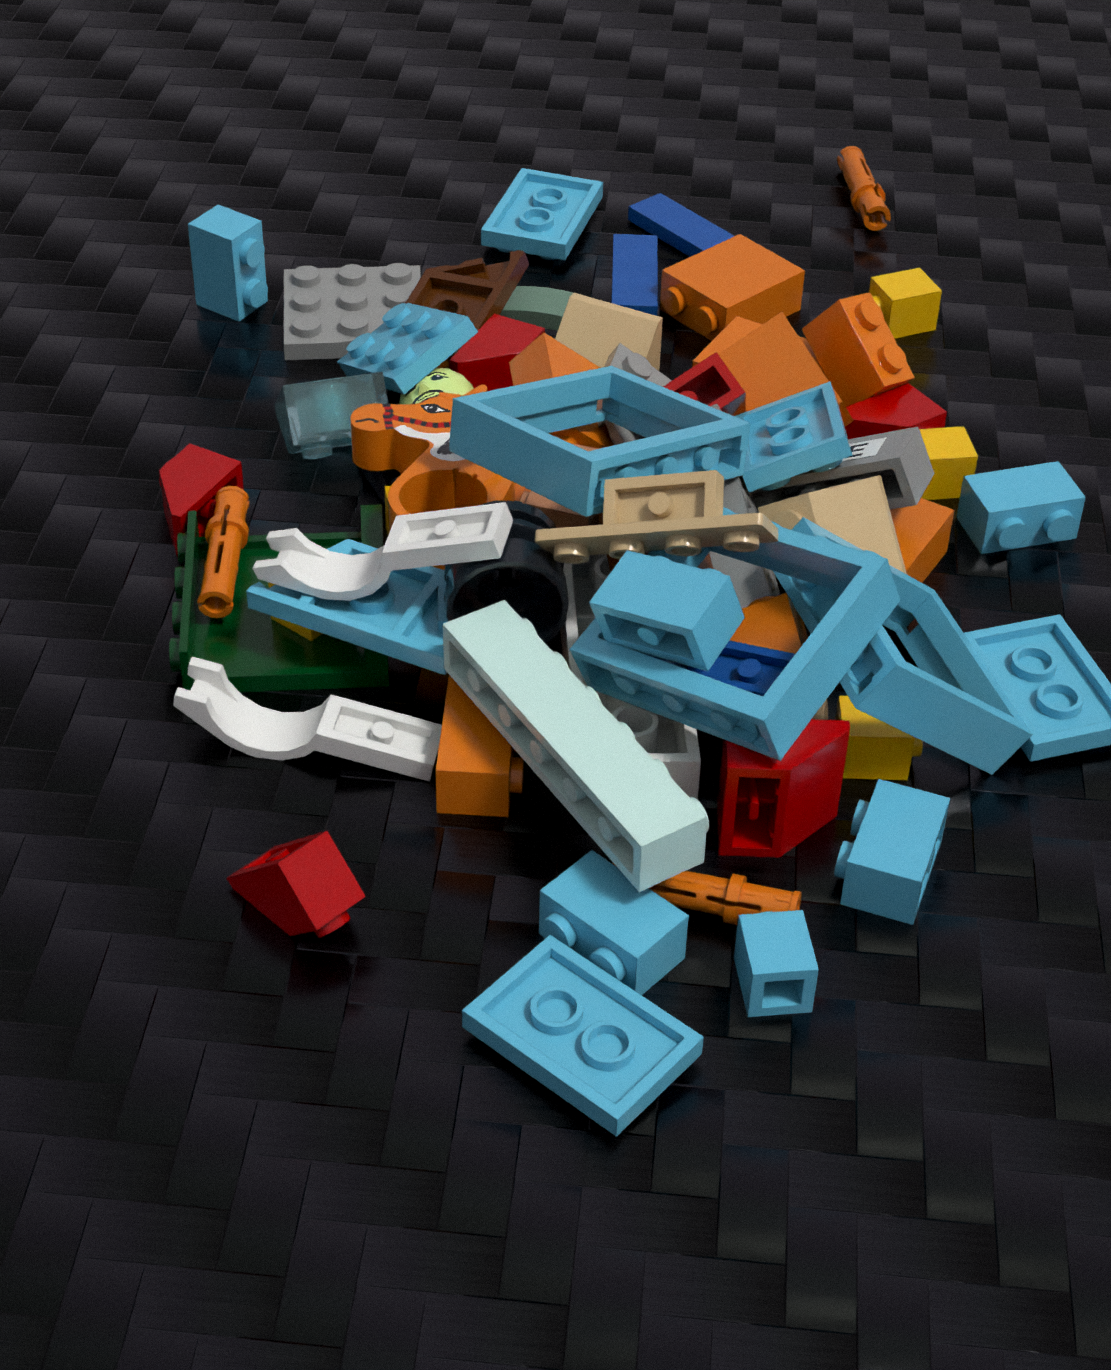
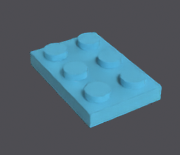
(542, 214)
(407, 345)
(794, 437)
(1049, 684)
(583, 1034)

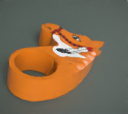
(417, 445)

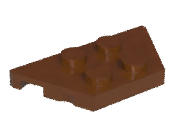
(470, 288)

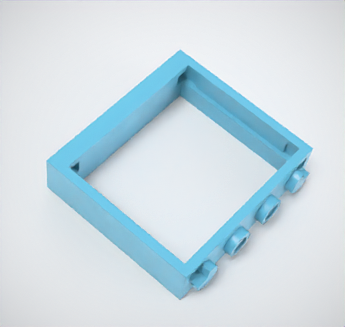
(511, 428)
(947, 698)
(733, 714)

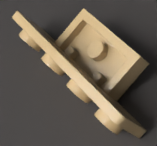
(660, 514)

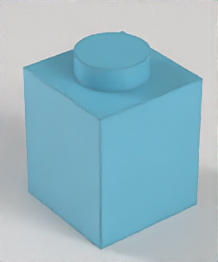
(775, 963)

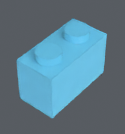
(228, 262)
(1020, 507)
(667, 609)
(892, 850)
(612, 923)

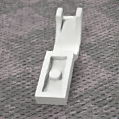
(413, 542)
(334, 728)

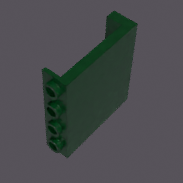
(252, 646)

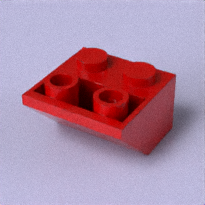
(777, 804)

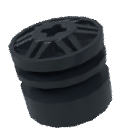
(522, 577)

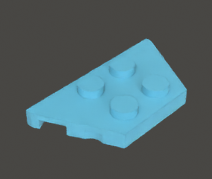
(396, 620)

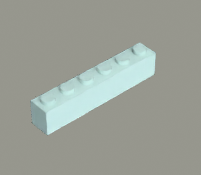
(576, 745)

